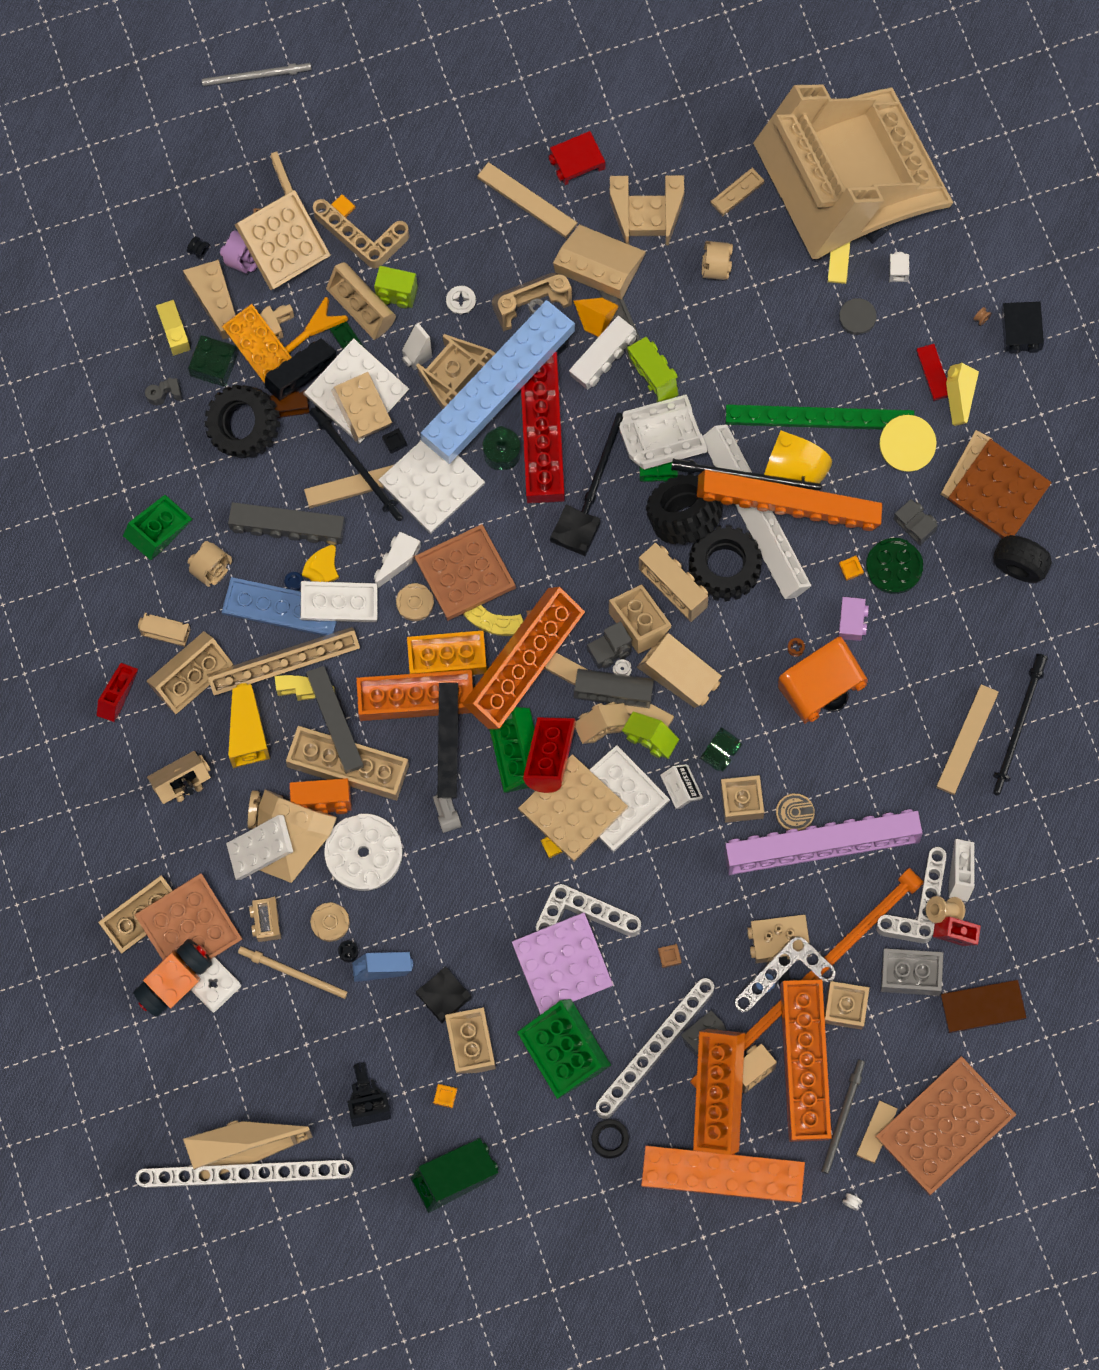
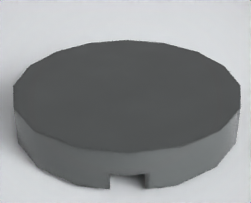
(857, 316)

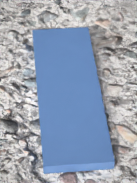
(270, 606)

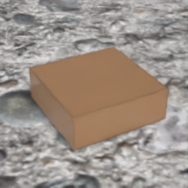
(669, 956)

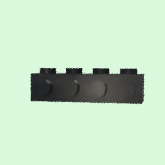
(299, 369)

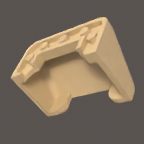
(551, 285)

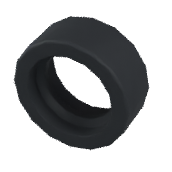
(607, 1124)

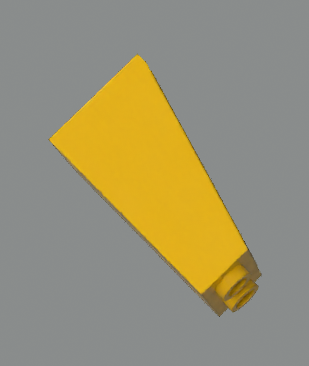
(246, 735)

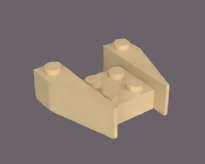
(647, 213)
(453, 368)

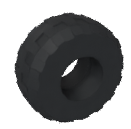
(1022, 559)

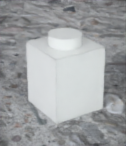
(899, 267)

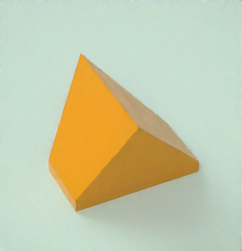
(595, 314)

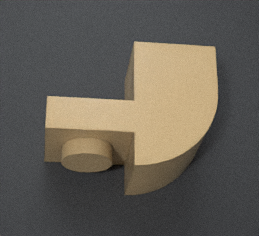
(274, 318)

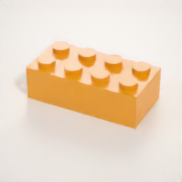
(447, 652)

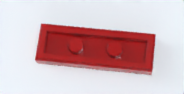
(933, 371)

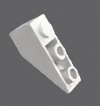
(399, 557)

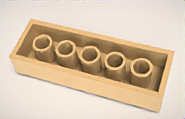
(316, 755)

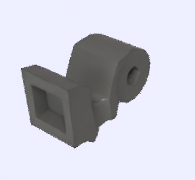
(157, 394)

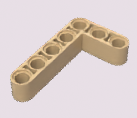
(357, 237)

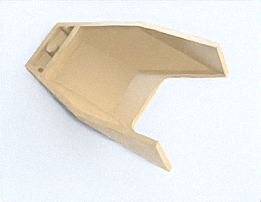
(241, 1144)

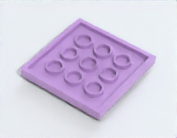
(562, 962)

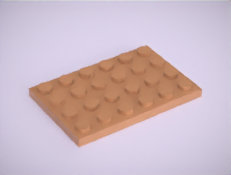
(945, 1125)

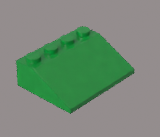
(563, 1048)

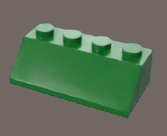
(512, 748)

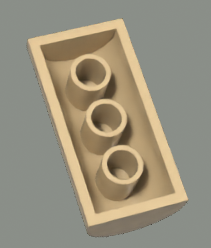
(360, 301)
(122, 924)

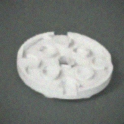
(368, 871)

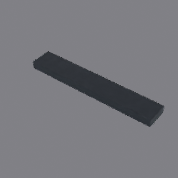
(447, 741)

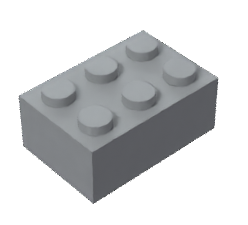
(912, 972)

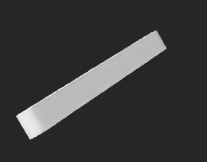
(658, 1038)

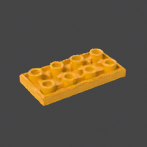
(256, 341)

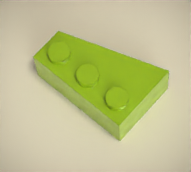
(654, 369)

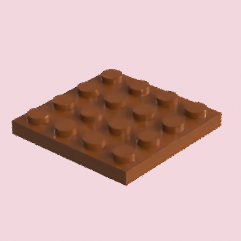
(999, 490)

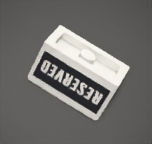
(681, 785)

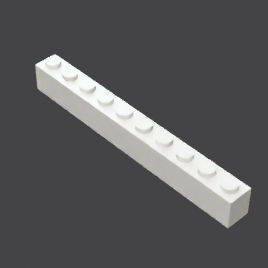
(761, 524)

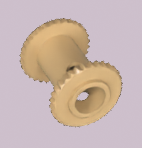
(938, 909)

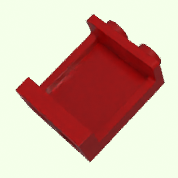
(576, 157)

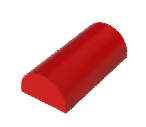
(549, 754)

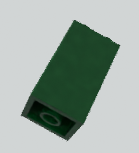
(454, 1174)

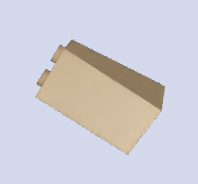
(680, 671)

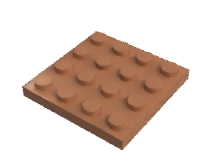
(465, 572)
(188, 914)

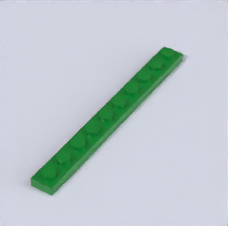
(811, 416)

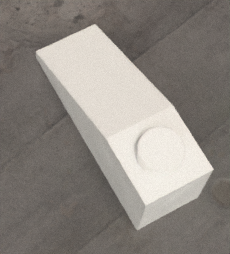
(417, 348)
(962, 870)

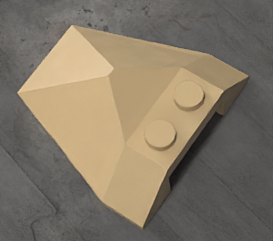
(305, 828)

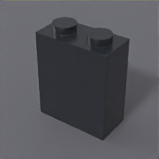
(1022, 327)

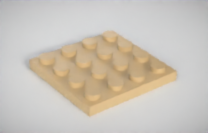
(282, 240)
(576, 812)

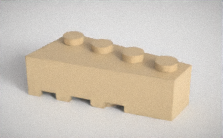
(211, 290)

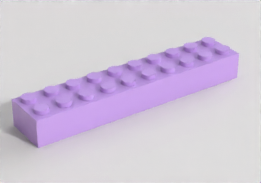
(823, 842)

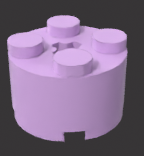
(237, 255)

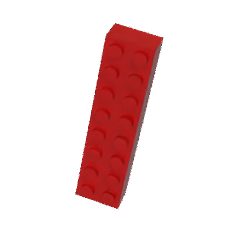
(543, 435)

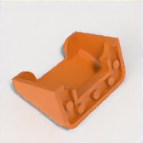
(821, 679)

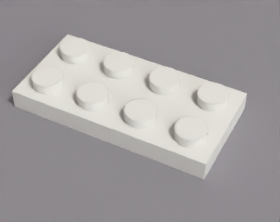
(338, 601)
(259, 847)

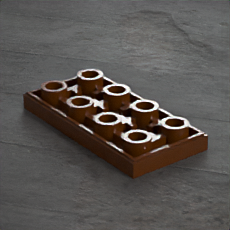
(983, 1006)

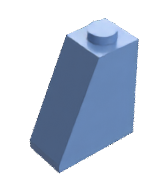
(382, 965)

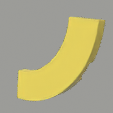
(493, 623)

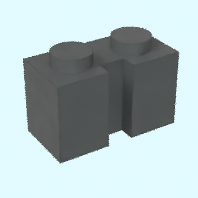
(915, 522)

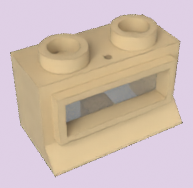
(266, 919)

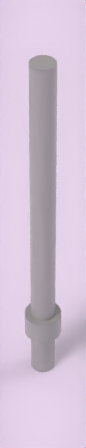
(291, 68)

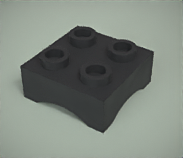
(575, 530)
(443, 994)

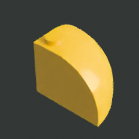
(796, 458)

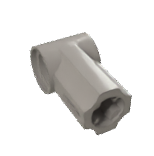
(447, 816)

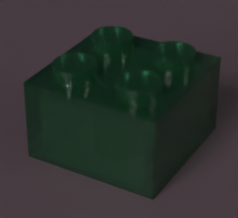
(213, 361)

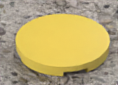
(907, 443)

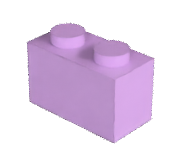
(852, 618)

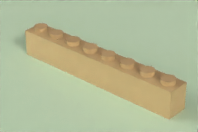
(283, 660)

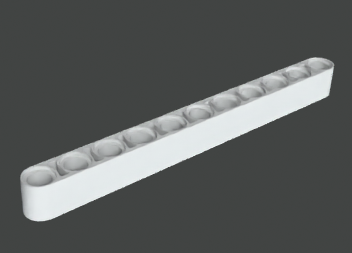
(235, 1170)

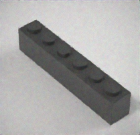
(286, 523)

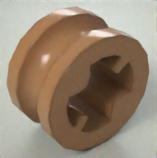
(982, 316)

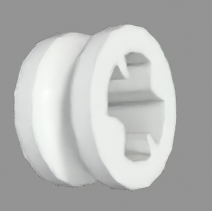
(852, 1202)

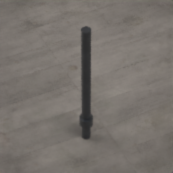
(590, 496)

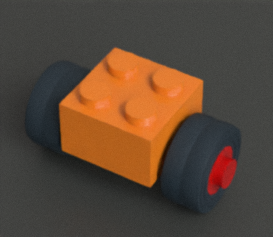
(172, 978)

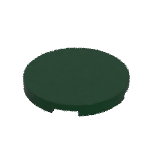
(894, 566)

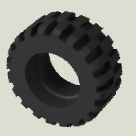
(219, 421)
(684, 525)
(731, 540)

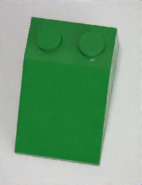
(156, 527)

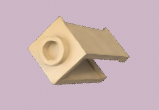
(164, 629)

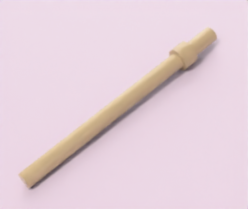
(257, 957)

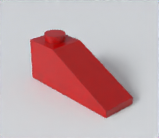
(116, 692)

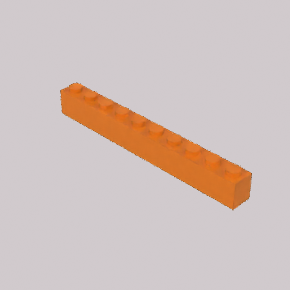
(789, 500)

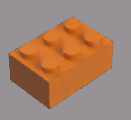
(322, 795)

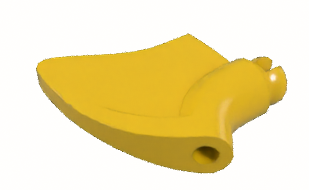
(321, 566)

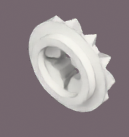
(454, 295)

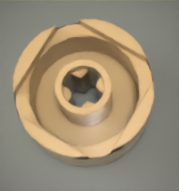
(716, 260)
(209, 564)

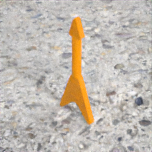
(317, 324)

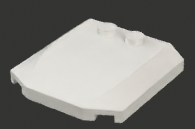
(661, 432)

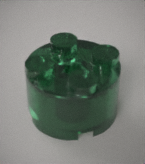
(501, 438)
(720, 749)

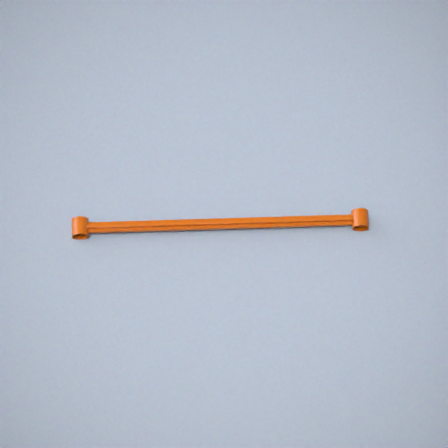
(908, 881)

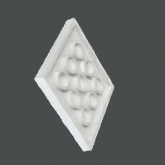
(349, 364)
(430, 486)
(634, 789)

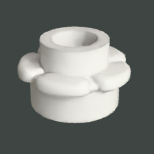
(622, 663)

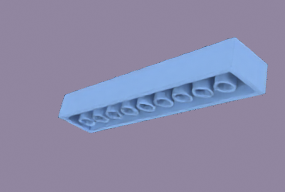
(497, 381)

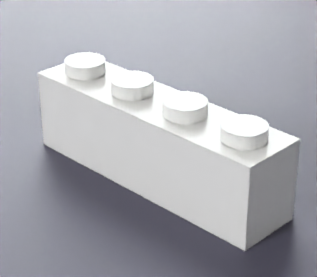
(603, 352)

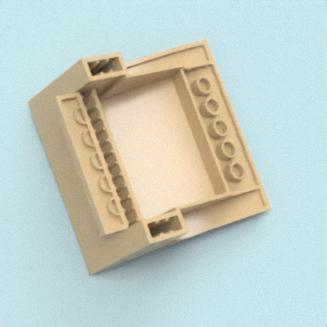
(847, 165)

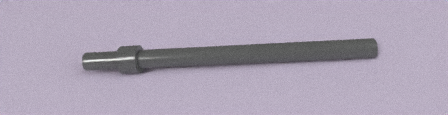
(855, 1080)

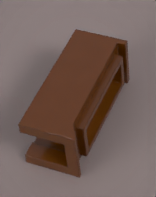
(292, 405)

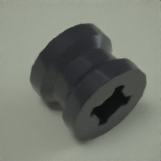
(198, 247)
(348, 947)

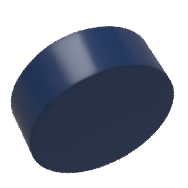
(293, 581)

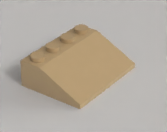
(598, 261)

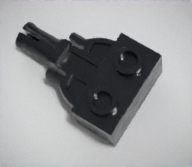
(368, 1103)

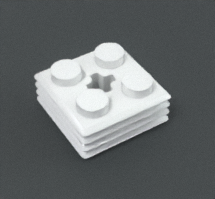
(226, 983)

